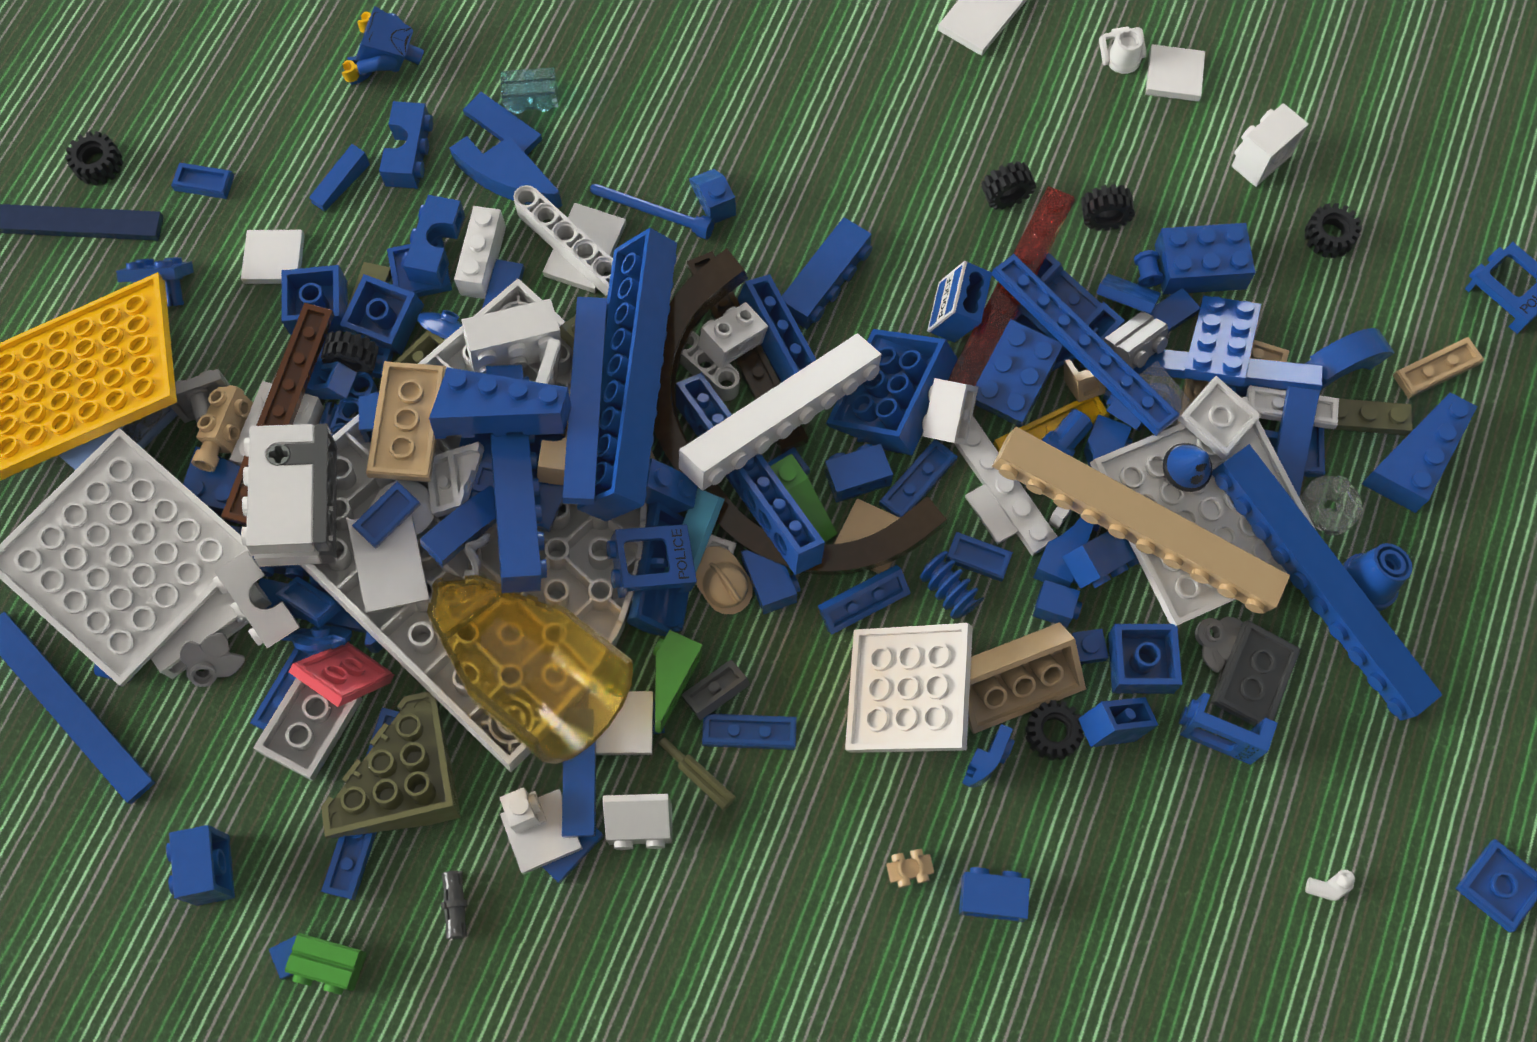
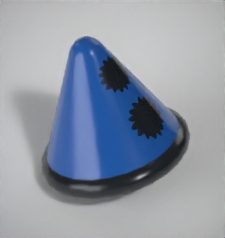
(1187, 467)

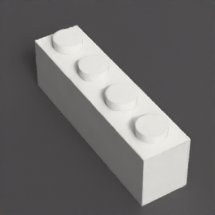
(211, 618)

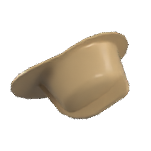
(723, 581)

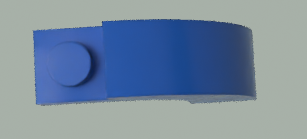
(1350, 353)

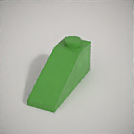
(803, 493)
(674, 667)

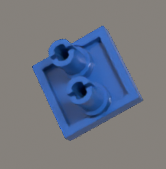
(170, 269)

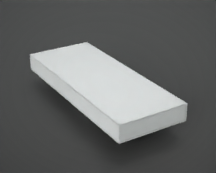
(991, 514)

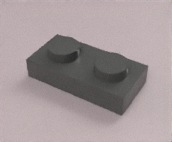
(715, 689)

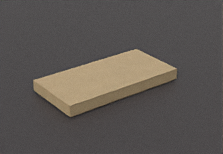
(402, 431)

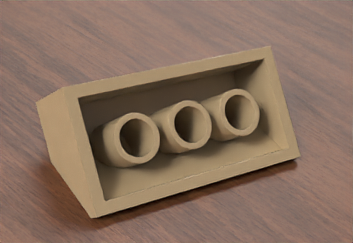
(1023, 676)

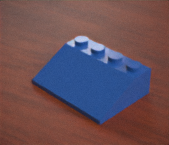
(897, 397)

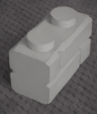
(1139, 339)

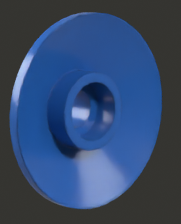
(440, 324)

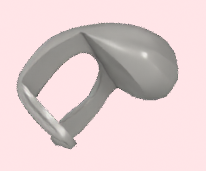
(460, 563)

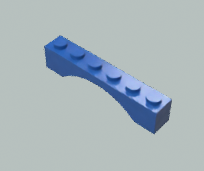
(1104, 438)

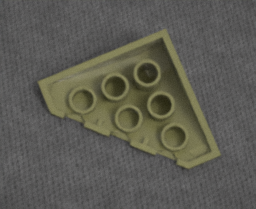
(402, 778)

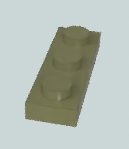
(1374, 417)

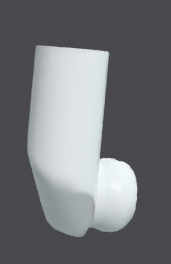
(1334, 888)

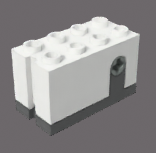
(290, 495)

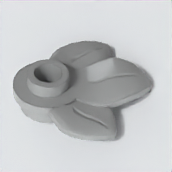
(1217, 648)
(210, 655)

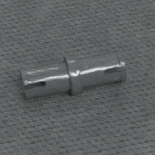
(454, 904)

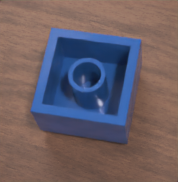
(316, 286)
(382, 313)
(1144, 658)
(200, 865)

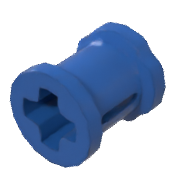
(1148, 268)

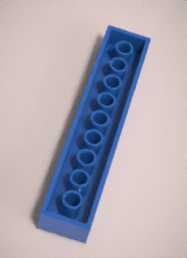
(631, 371)

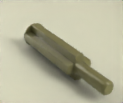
(699, 776)

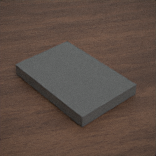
(1255, 674)

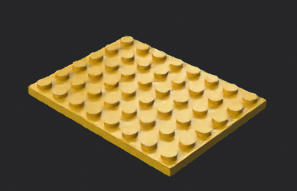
(85, 374)

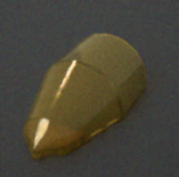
(530, 665)

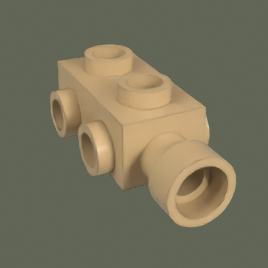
(221, 425)

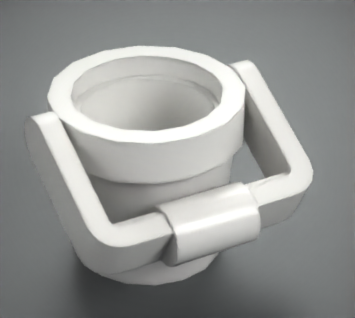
(1126, 51)

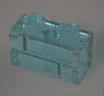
(529, 89)

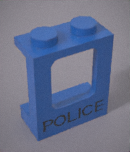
(1521, 308)
(679, 558)
(1249, 744)

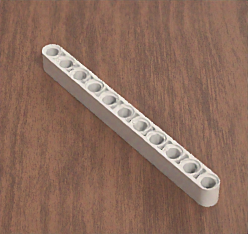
(601, 262)

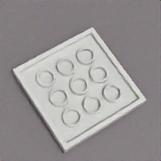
(909, 689)

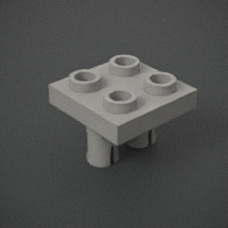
(194, 393)

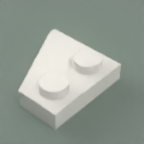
(453, 478)

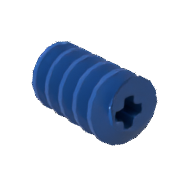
(949, 586)

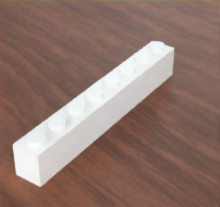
(779, 412)

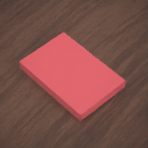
(341, 674)

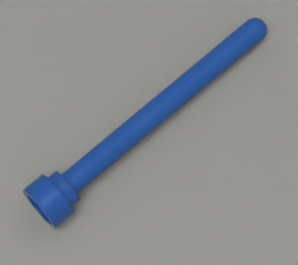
(701, 226)

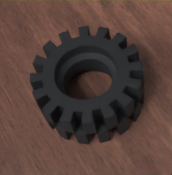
(91, 145)
(1008, 185)
(1107, 207)
(1339, 218)
(350, 351)
(1045, 746)

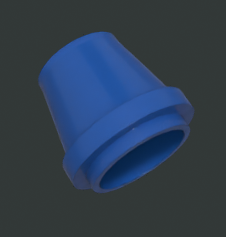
(1380, 573)

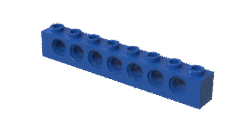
(755, 482)

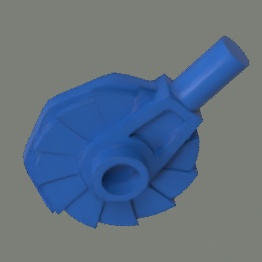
(319, 639)

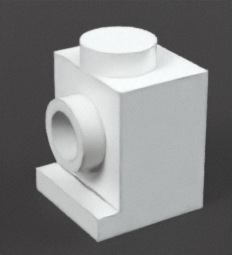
(522, 810)

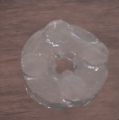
(1342, 493)

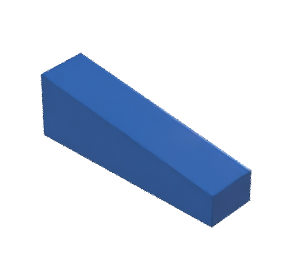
(340, 177)

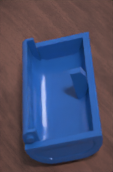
(657, 609)

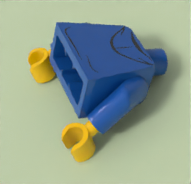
(382, 45)

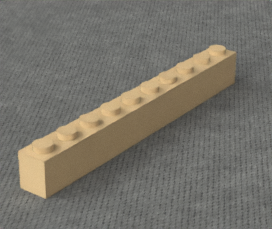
(1140, 521)

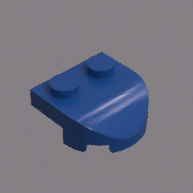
(984, 763)

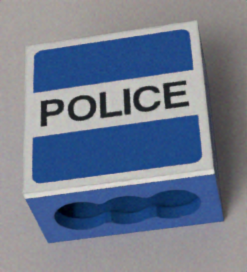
(959, 302)

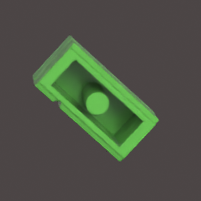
(326, 963)

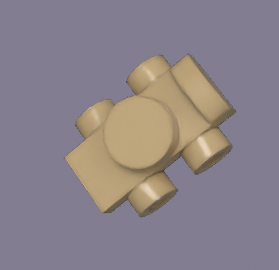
(904, 870)

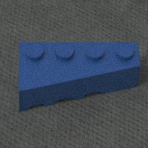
(497, 405)

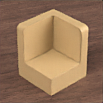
(1082, 383)

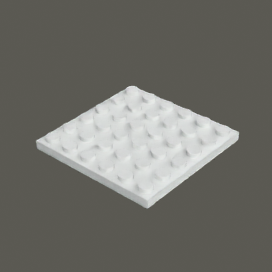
(1141, 470)
(118, 556)

